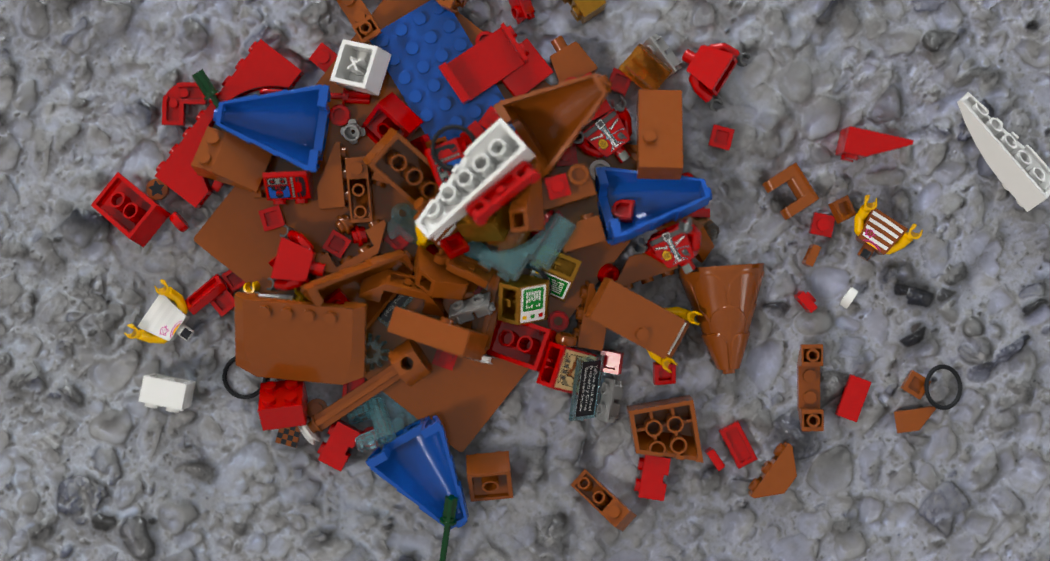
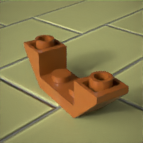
(361, 19)
(376, 233)
(400, 283)
(808, 387)

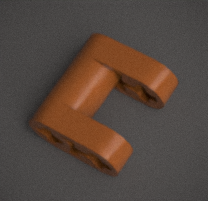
(799, 186)

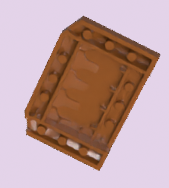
(300, 340)

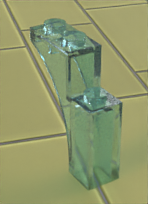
(540, 249)

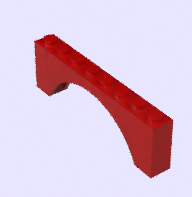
(259, 70)

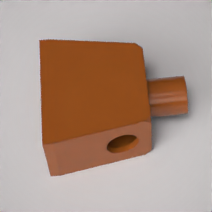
(570, 60)

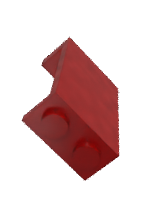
(485, 64)

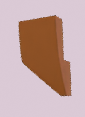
(912, 419)

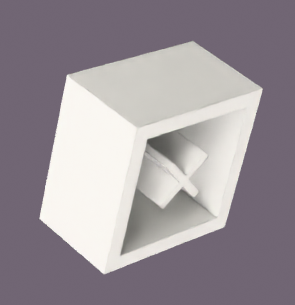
(360, 67)
(166, 392)

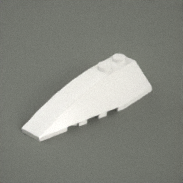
(483, 165)
(1014, 165)

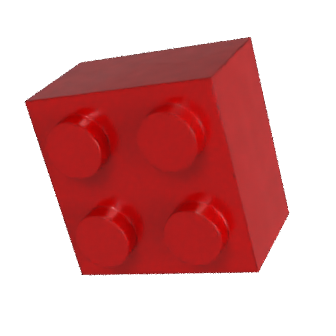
(282, 404)

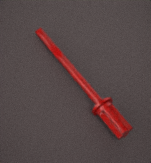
(346, 97)

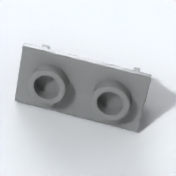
(657, 47)
(463, 310)
(607, 409)

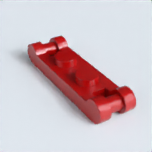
(502, 192)

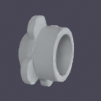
(352, 137)

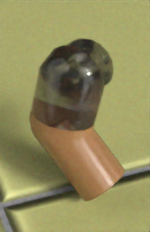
(711, 228)

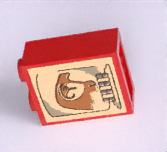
(559, 366)

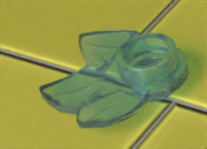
(402, 226)

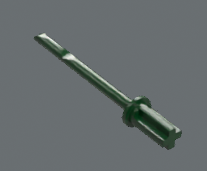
(206, 86)
(448, 519)

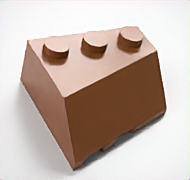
(666, 428)

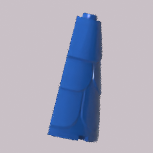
(282, 123)
(656, 201)
(422, 468)

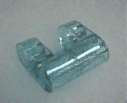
(383, 428)

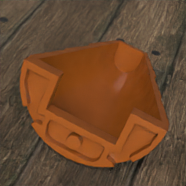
(554, 115)
(350, 279)
(727, 302)

